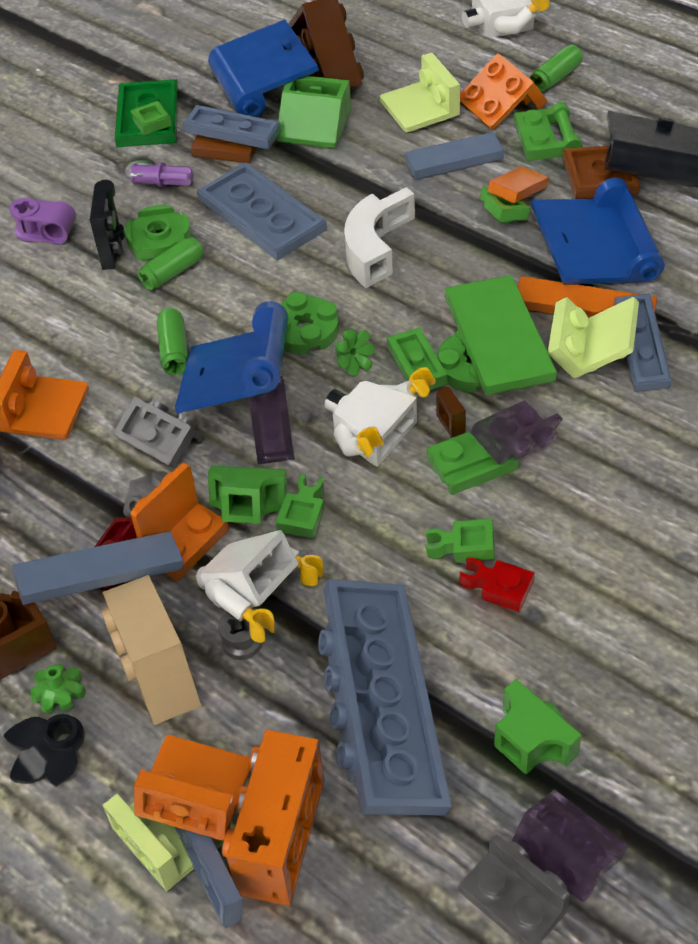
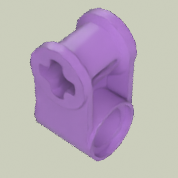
(44, 221)

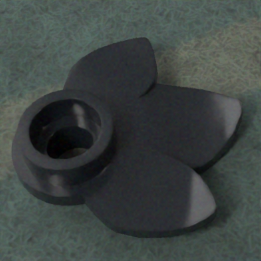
(41, 752)

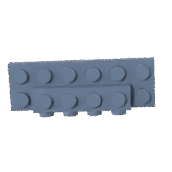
(381, 700)

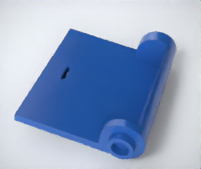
(259, 64)
(599, 237)
(237, 364)

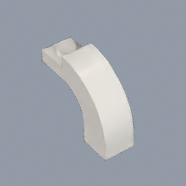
(368, 221)

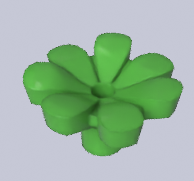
(353, 351)
(57, 687)

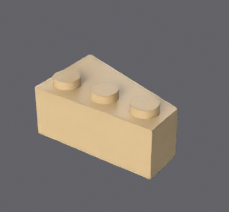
(151, 649)

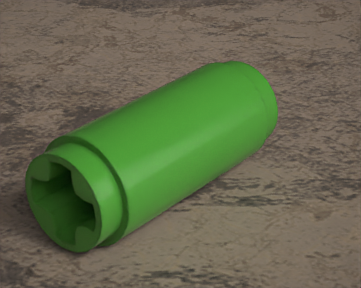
(557, 67)
(170, 263)
(172, 341)

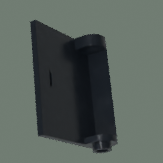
(652, 148)

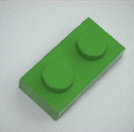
(414, 352)

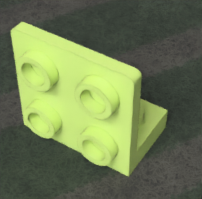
(426, 101)
(589, 343)
(151, 842)

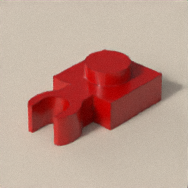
(502, 585)

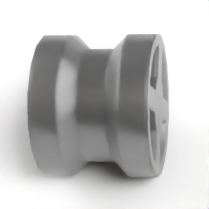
(238, 644)

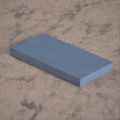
(262, 211)

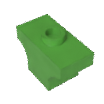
(246, 492)
(534, 730)

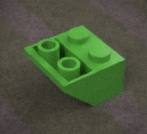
(314, 111)

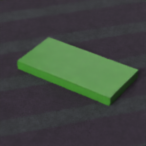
(499, 335)

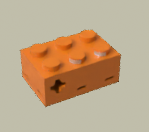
(275, 817)

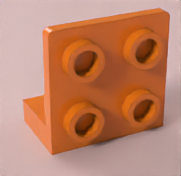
(498, 91)
(37, 403)
(176, 509)
(191, 787)

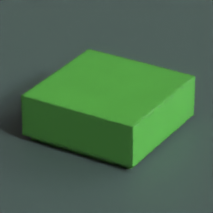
(151, 118)

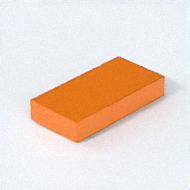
(518, 184)

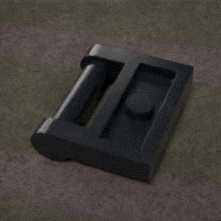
(105, 224)

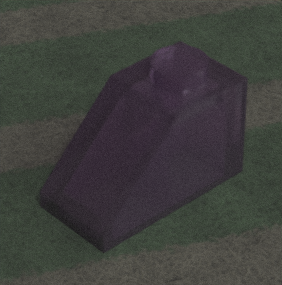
(271, 425)

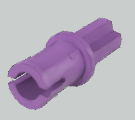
(162, 174)

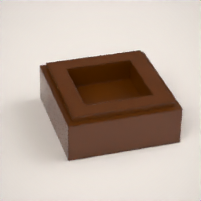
(450, 412)

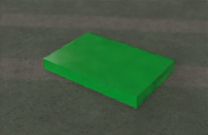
(140, 94)

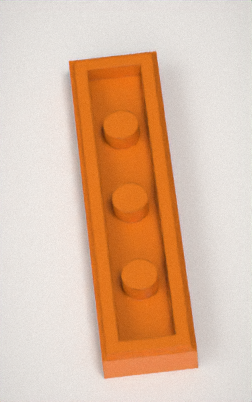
(543, 294)

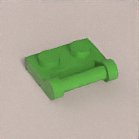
(537, 136)

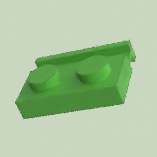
(465, 463)

